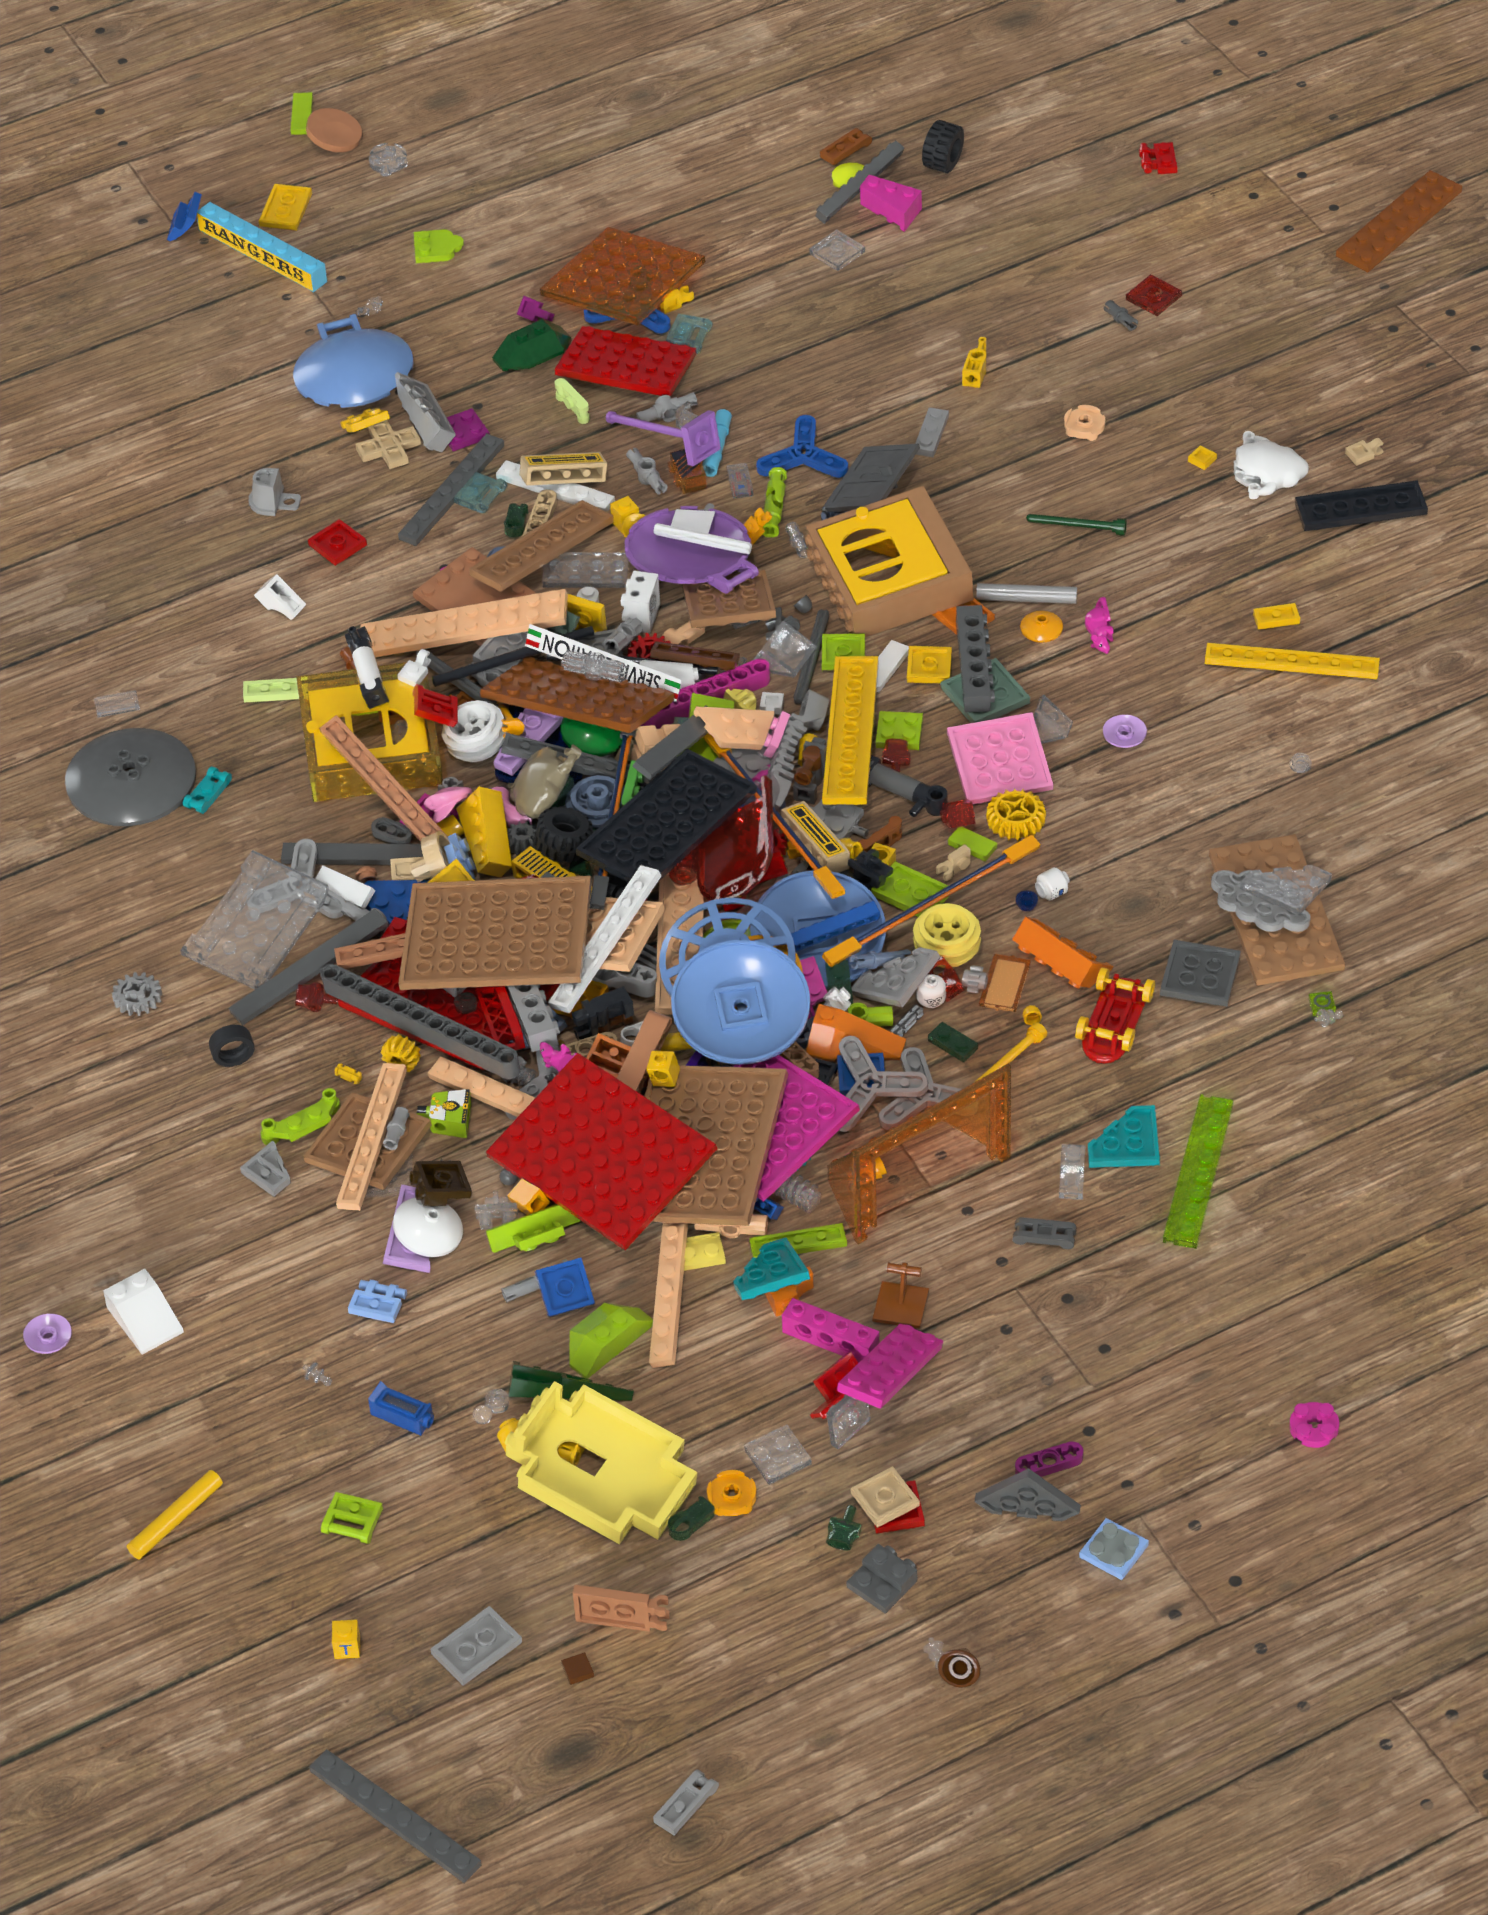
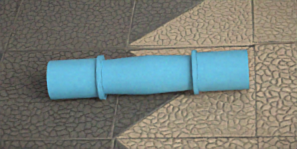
(711, 463)

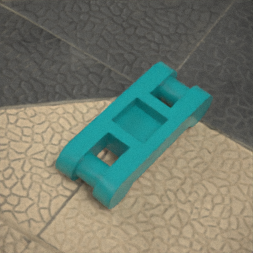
(207, 790)

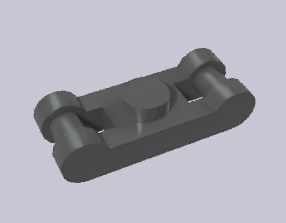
(1044, 1232)

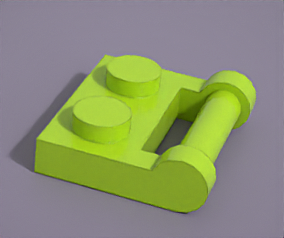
(352, 1510)

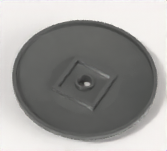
(117, 797)

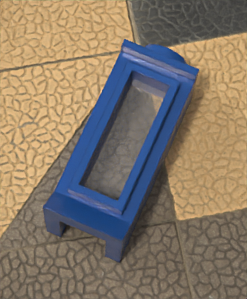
(400, 1409)

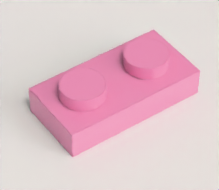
(773, 740)

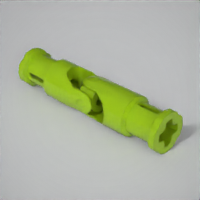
(774, 500)

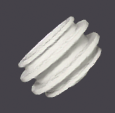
(476, 733)

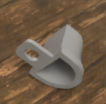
(268, 493)

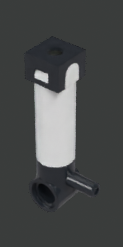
(366, 667)

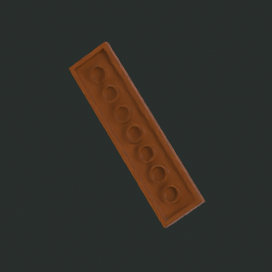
(1398, 221)

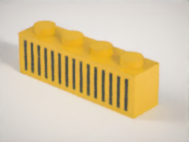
(533, 862)

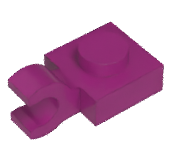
(533, 309)

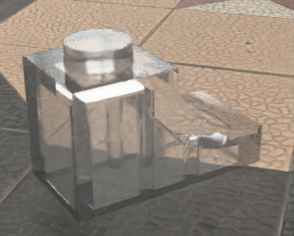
(1072, 1171)

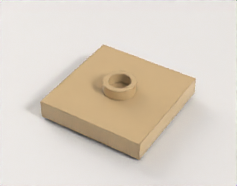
(885, 1496)

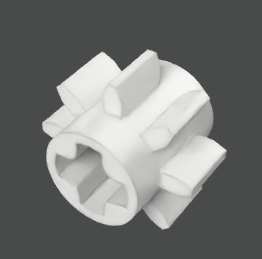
(837, 998)

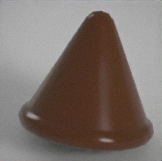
(959, 1668)

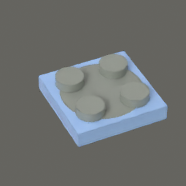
(1113, 1549)

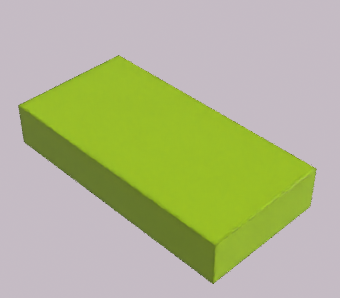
(979, 845)

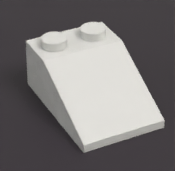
(142, 1311)

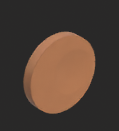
(333, 130)

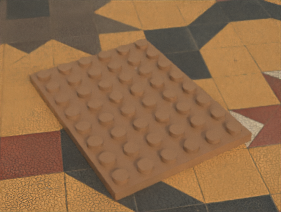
(496, 933)
(738, 1114)

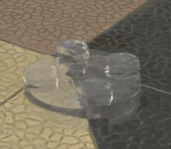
(395, 161)

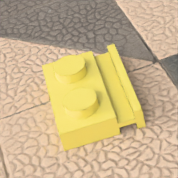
(704, 1251)

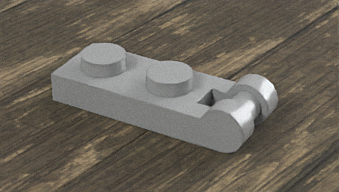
(685, 1802)

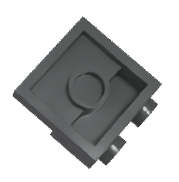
(883, 1578)

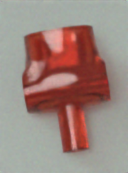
(896, 753)
(313, 997)

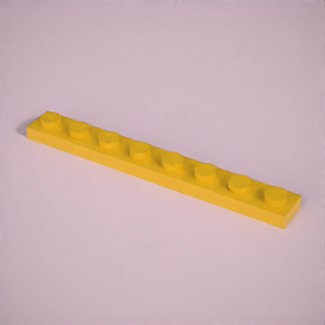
(1292, 660)

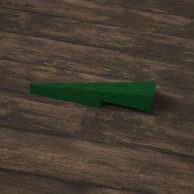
(531, 1381)

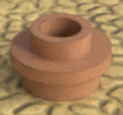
(366, 874)

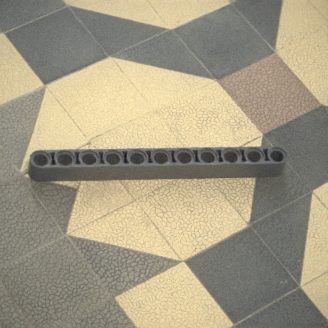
(420, 1021)

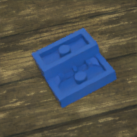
(184, 217)

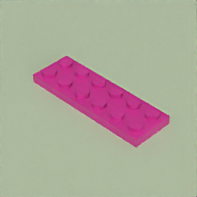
(890, 1365)

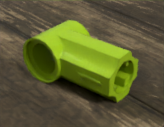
(876, 1015)

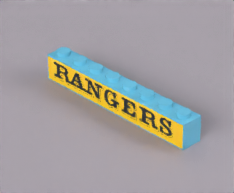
(262, 246)

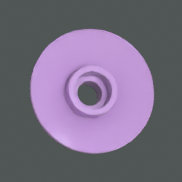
(1124, 731)
(47, 1333)

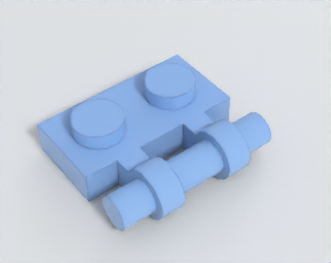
(374, 1305)

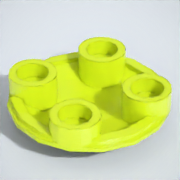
(844, 172)

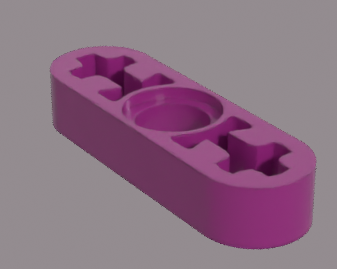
(1054, 1452)

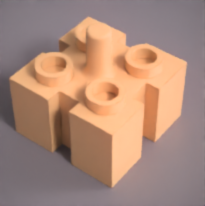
(648, 737)

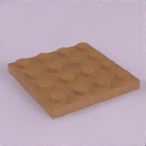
(745, 603)
(338, 1139)

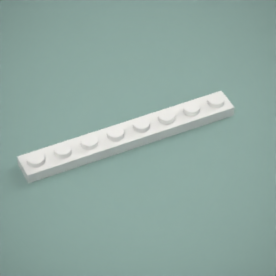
(607, 936)

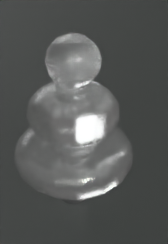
(1325, 1017)
(311, 1371)
(934, 1650)

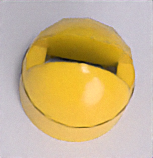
(1031, 1015)

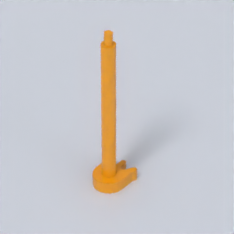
(514, 725)

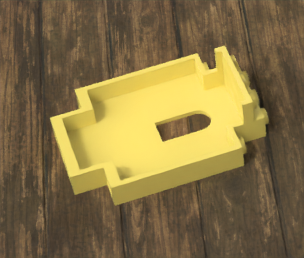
(635, 1485)

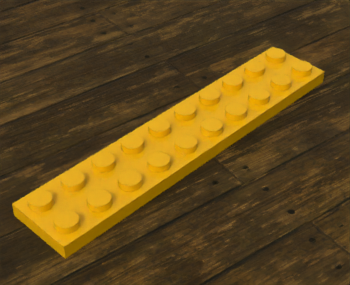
(850, 730)

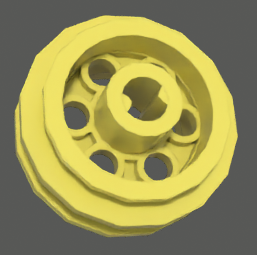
(954, 933)

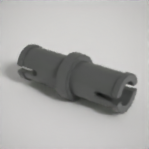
(1120, 315)

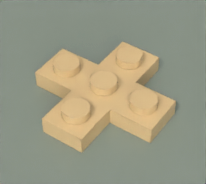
(388, 444)

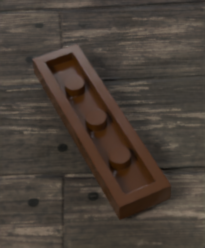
(695, 655)

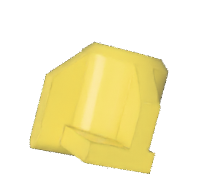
(742, 698)

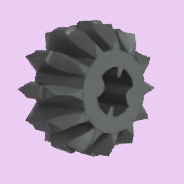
(521, 837)

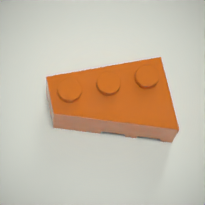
(609, 1055)

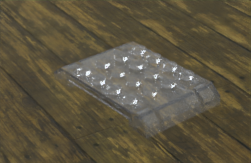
(257, 921)

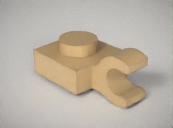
(1362, 452)
(957, 861)

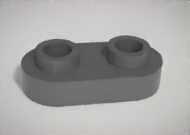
(393, 831)

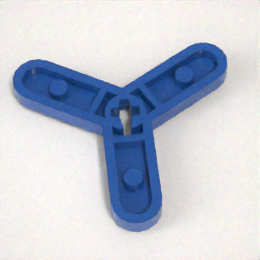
(656, 321)
(814, 457)

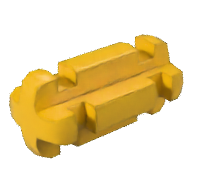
(348, 1073)

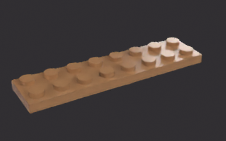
(541, 545)

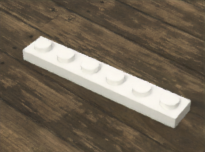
(569, 492)

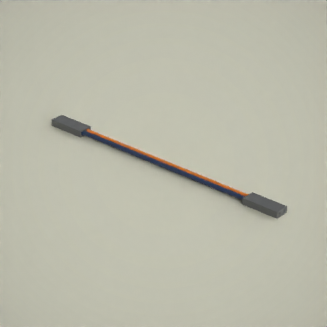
(601, 880)

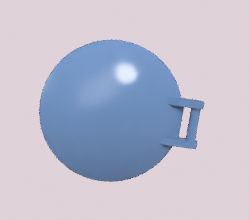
(351, 365)

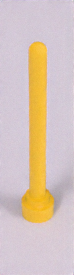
(1034, 1034)

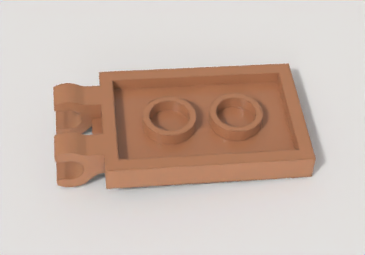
(619, 1608)

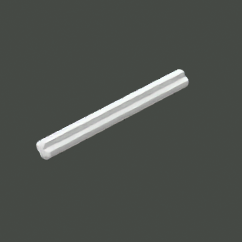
(704, 539)

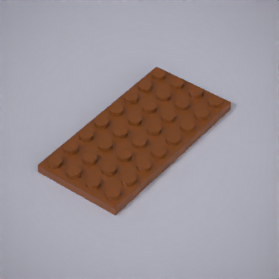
(572, 696)

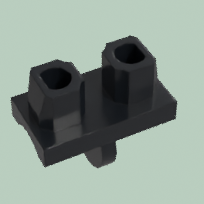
(869, 865)

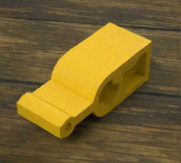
(975, 365)

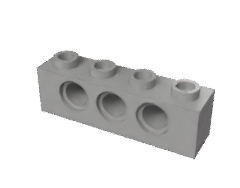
(533, 1015)

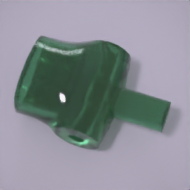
(843, 1531)

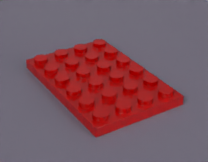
(625, 361)

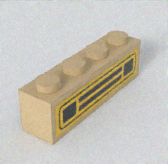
(563, 468)
(817, 837)

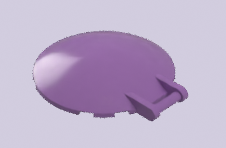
(686, 561)

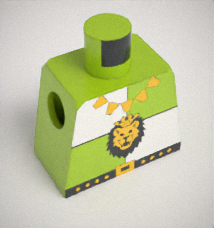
(448, 1112)

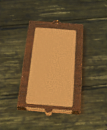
(1005, 983)

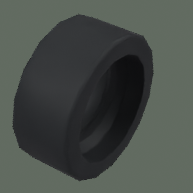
(235, 1056)

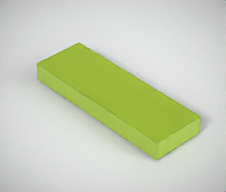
(301, 111)

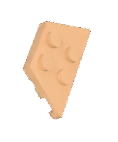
(736, 726)

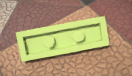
(270, 690)

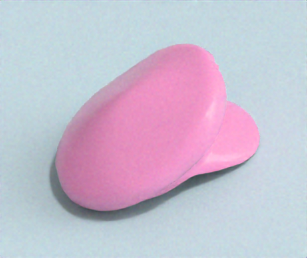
(444, 801)

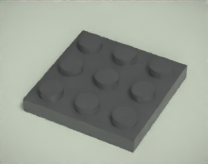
(1200, 973)

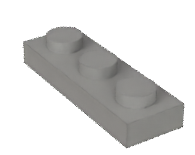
(931, 431)

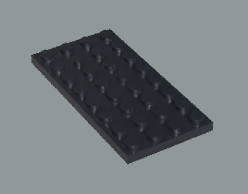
(667, 817)

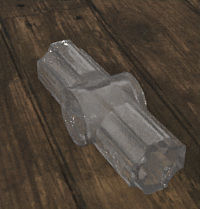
(594, 666)

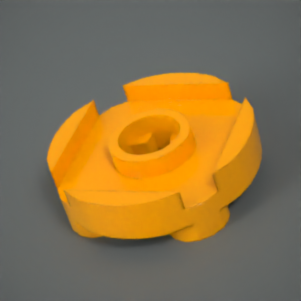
(732, 1505)

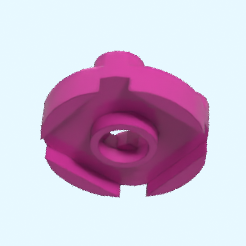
(1314, 1412)

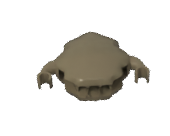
(542, 780)

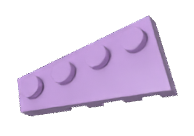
(536, 727)
(396, 1253)

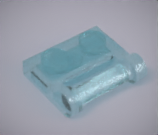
(684, 328)
(475, 490)

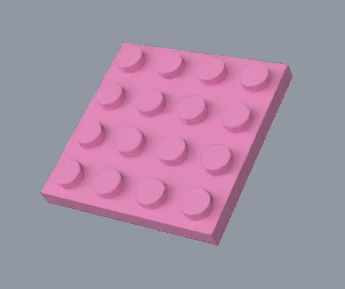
(999, 757)

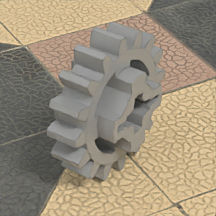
(137, 994)

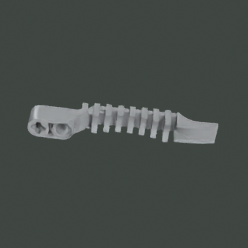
(810, 717)
(638, 981)

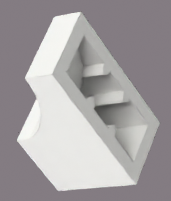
(279, 596)

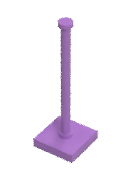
(699, 435)

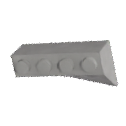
(424, 412)

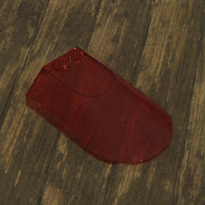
(738, 851)

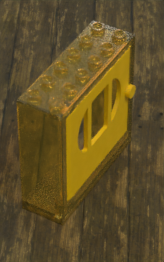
(341, 695)

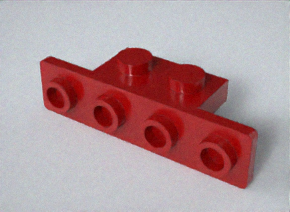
(828, 1383)

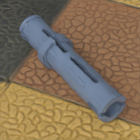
(872, 959)

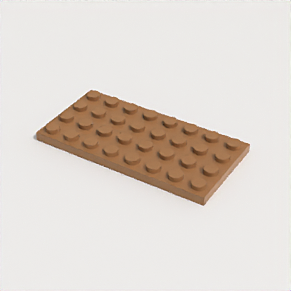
(1280, 953)

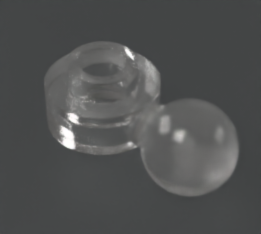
(495, 1402)

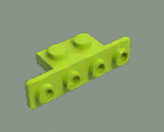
(531, 1229)

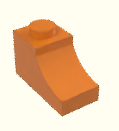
(780, 1299)

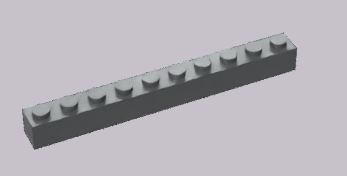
(852, 188)

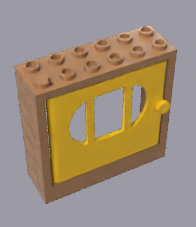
(932, 569)

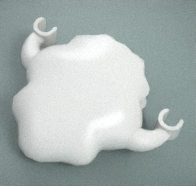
(1267, 466)

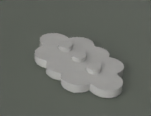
(1252, 908)

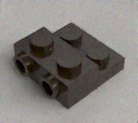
(439, 1182)

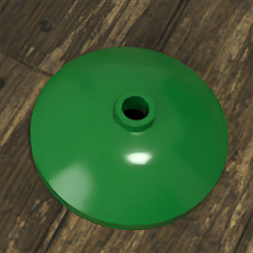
(590, 737)

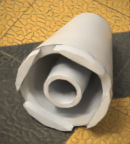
(678, 670)

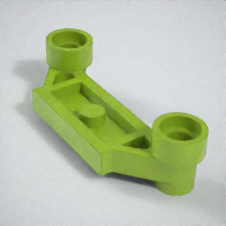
(302, 1121)

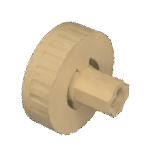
(434, 856)

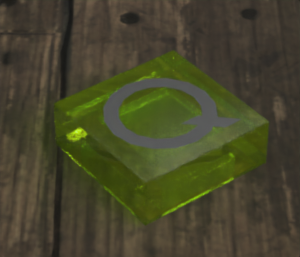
(1321, 1000)

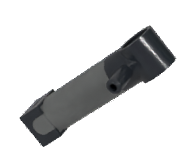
(909, 788)

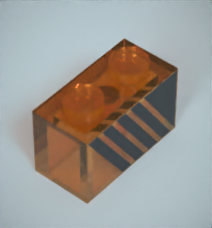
(686, 477)

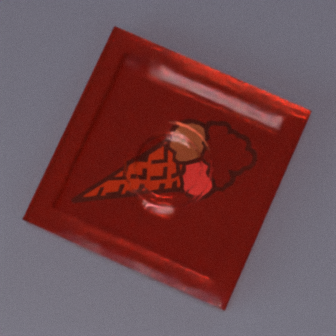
(1153, 295)

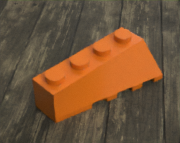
(1058, 953)

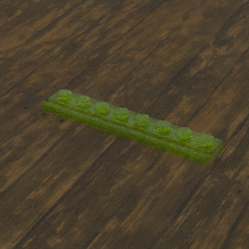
(1198, 1171)

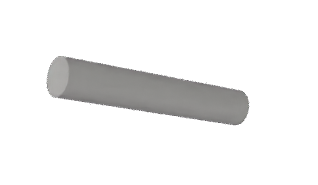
(1026, 593)

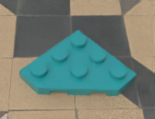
(1127, 1141)
(772, 1269)

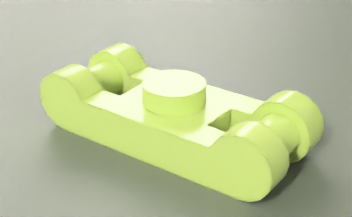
(572, 400)

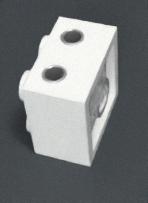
(641, 599)

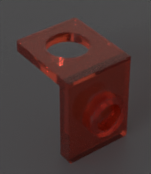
(951, 978)

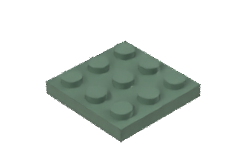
(1007, 692)

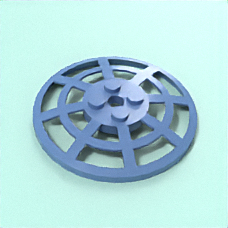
(720, 934)

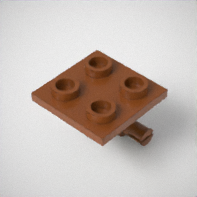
(901, 1302)

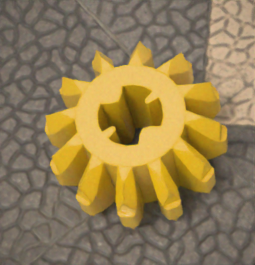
(401, 1051)

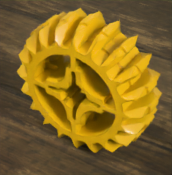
(1015, 814)

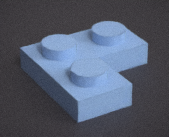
(459, 849)

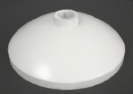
(427, 1229)

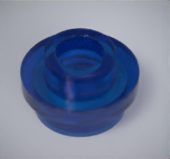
(1026, 900)

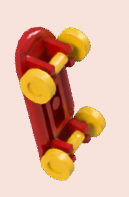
(1114, 1018)

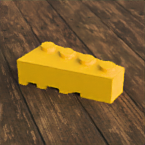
(486, 831)

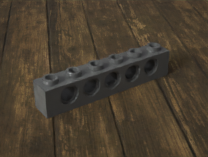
(973, 658)

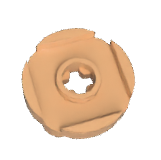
(1076, 428)

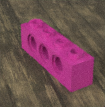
(828, 1330)

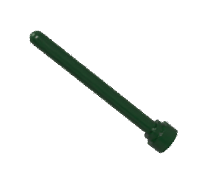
(1117, 526)

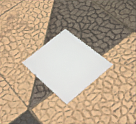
(692, 520)

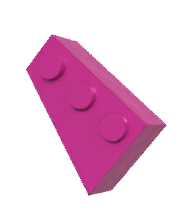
(892, 200)

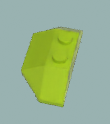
(604, 1336)

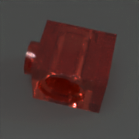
(958, 813)

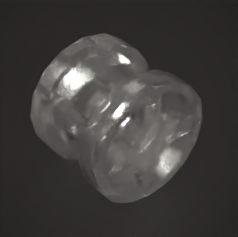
(399, 731)

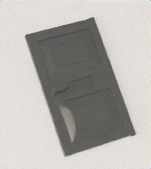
(871, 476)

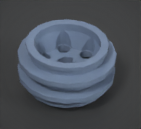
(595, 796)

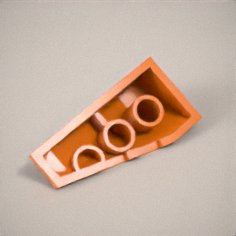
(834, 1024)

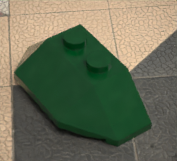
(531, 346)

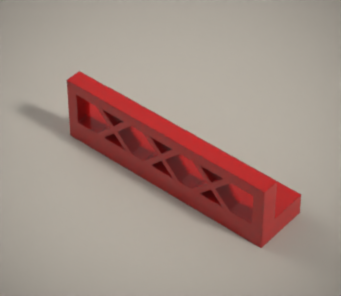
(507, 1011)

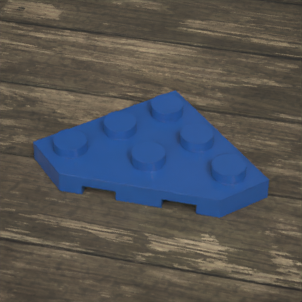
(392, 897)

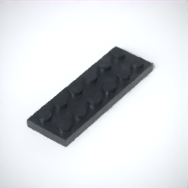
(1361, 505)

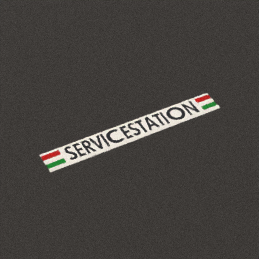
(557, 645)

